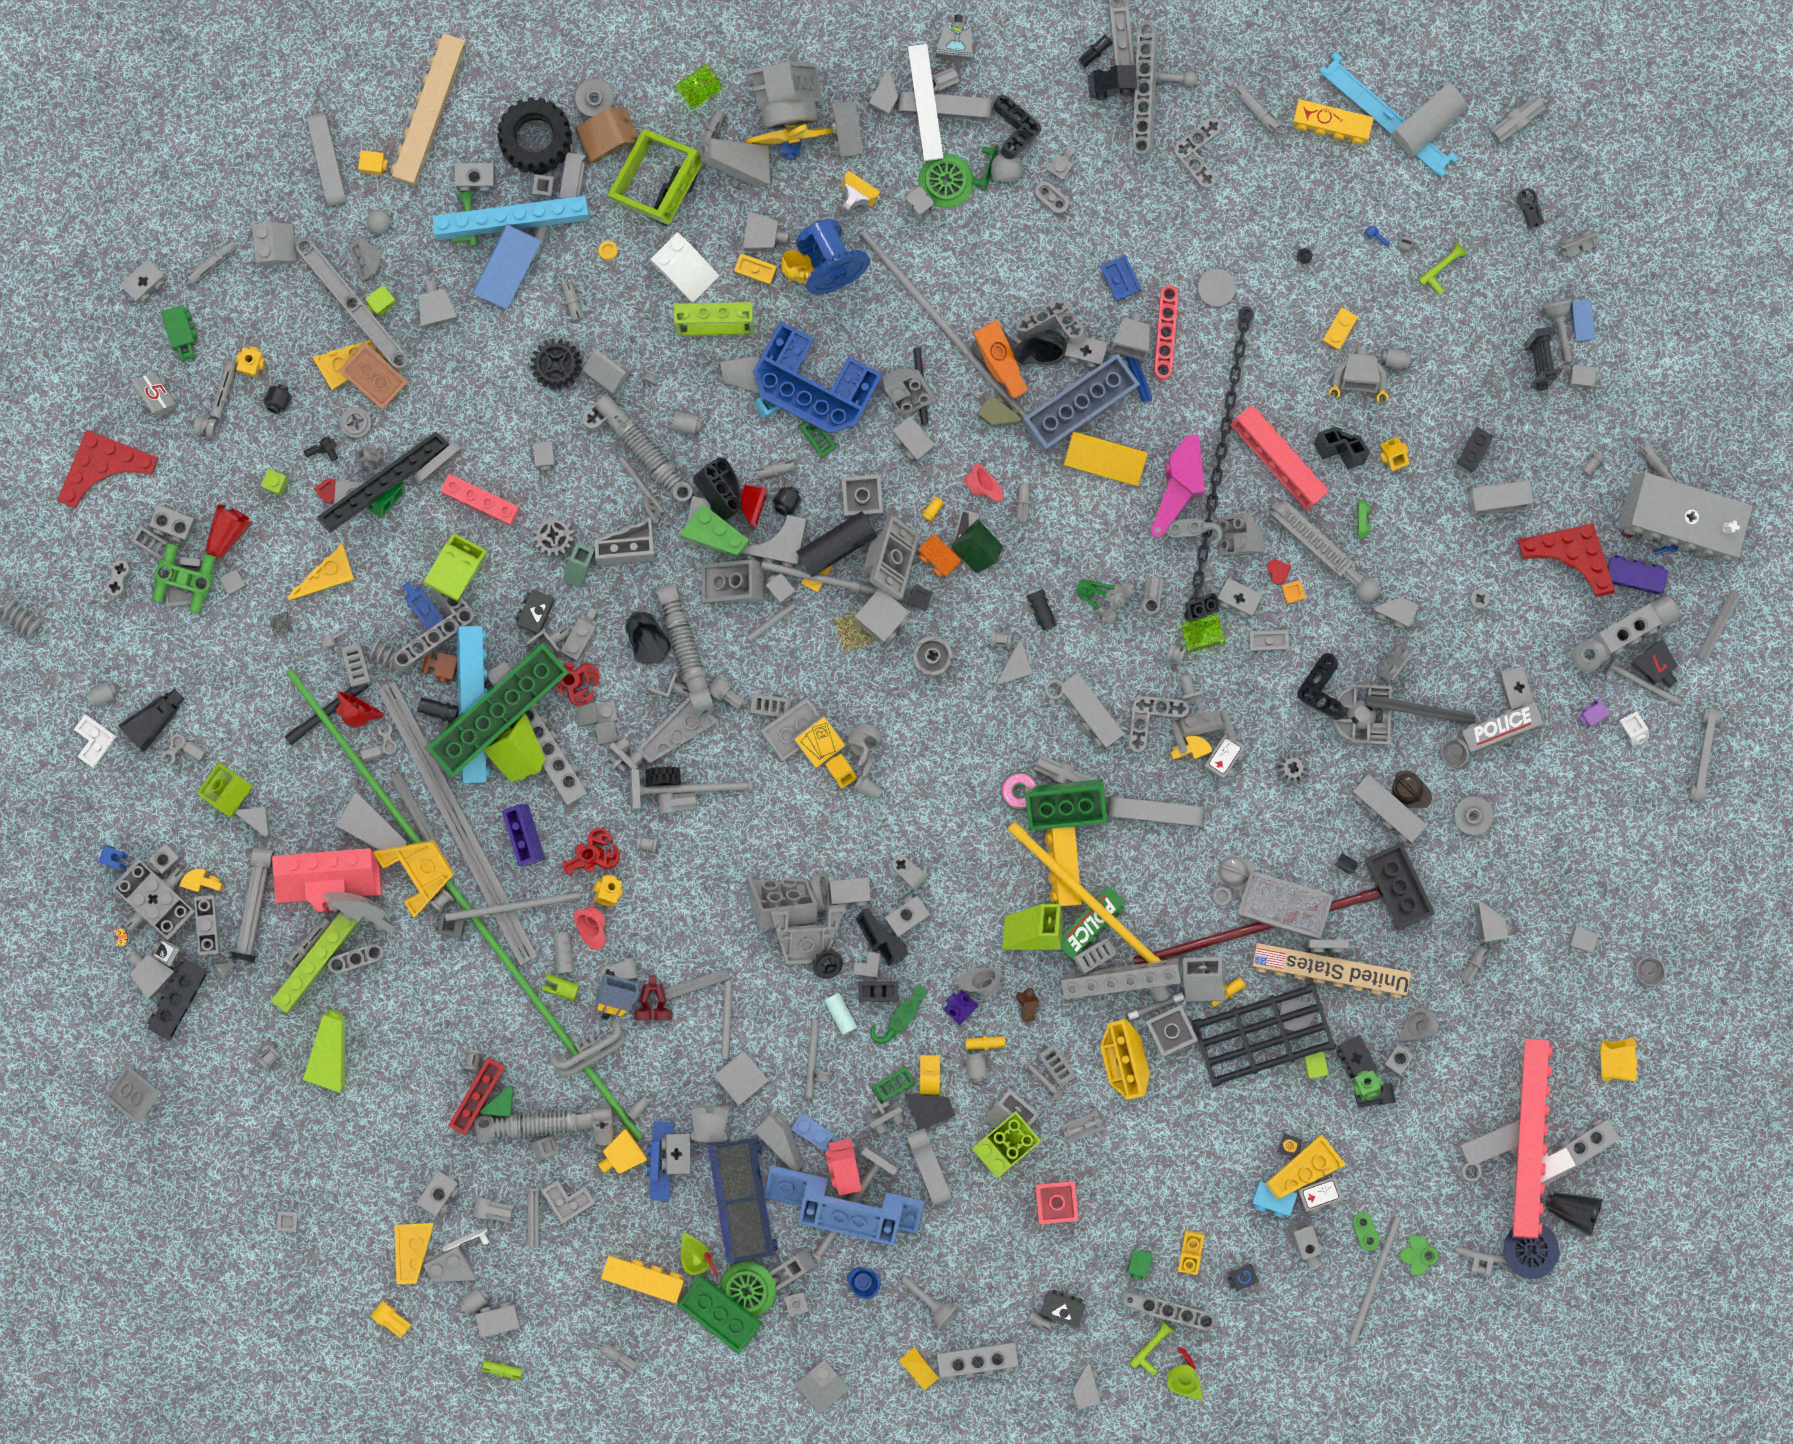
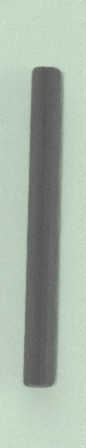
(1419, 709)

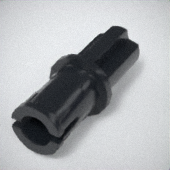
(1095, 50)

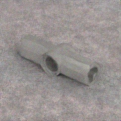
(1517, 119)
(1058, 771)

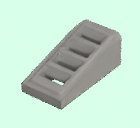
(140, 529)
(353, 653)
(755, 697)
(1105, 950)
(1053, 1048)

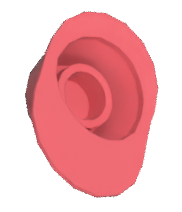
(982, 483)
(590, 926)

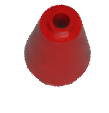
(226, 530)

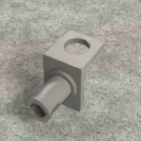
(551, 639)
(673, 686)
(1190, 694)

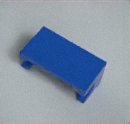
(110, 857)

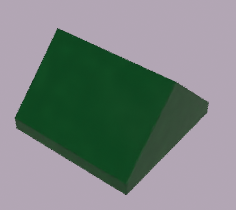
(978, 547)

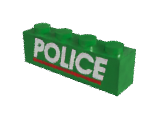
(1089, 923)

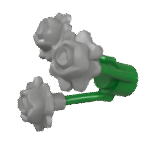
(1116, 597)

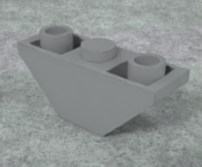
(207, 925)

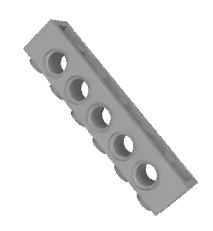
(1121, 978)
(1607, 1137)

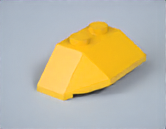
(1125, 1059)

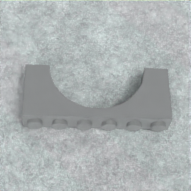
(779, 549)

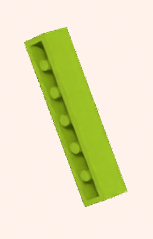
(314, 963)

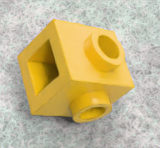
(250, 368)
(1394, 454)
(607, 891)

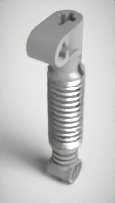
(645, 450)
(682, 641)
(569, 1120)

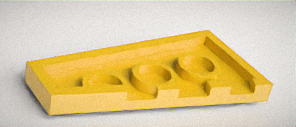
(333, 360)
(1309, 1165)

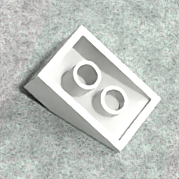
(684, 267)

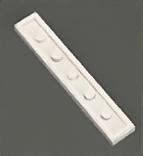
(925, 102)

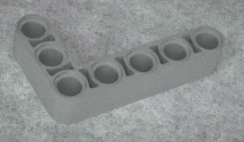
(437, 631)

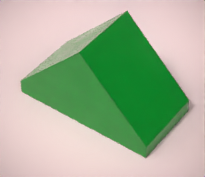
(501, 1104)

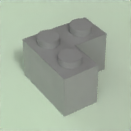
(846, 125)

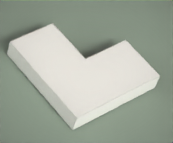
(99, 740)
(1556, 1164)

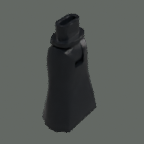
(152, 719)

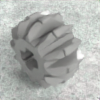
(1298, 765)

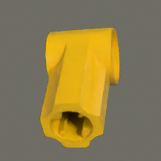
(389, 1318)

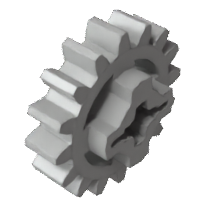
(562, 534)

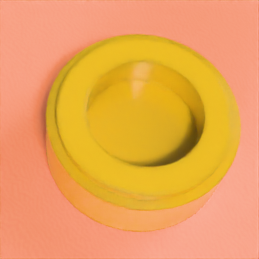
(608, 250)

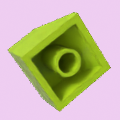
(224, 789)

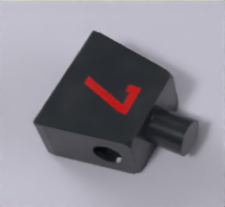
(1657, 664)

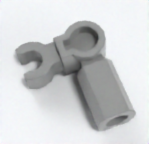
(180, 742)
(389, 747)

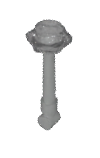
(1025, 1061)

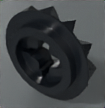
(830, 970)

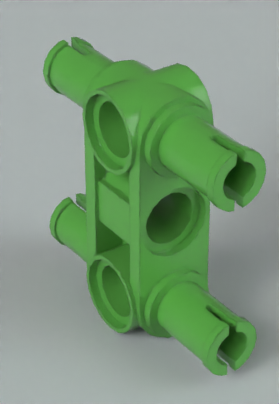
(183, 577)

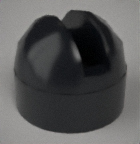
(1306, 259)

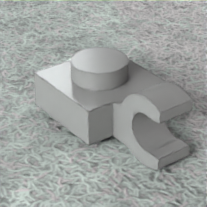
(1061, 164)

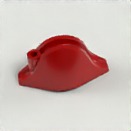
(356, 711)

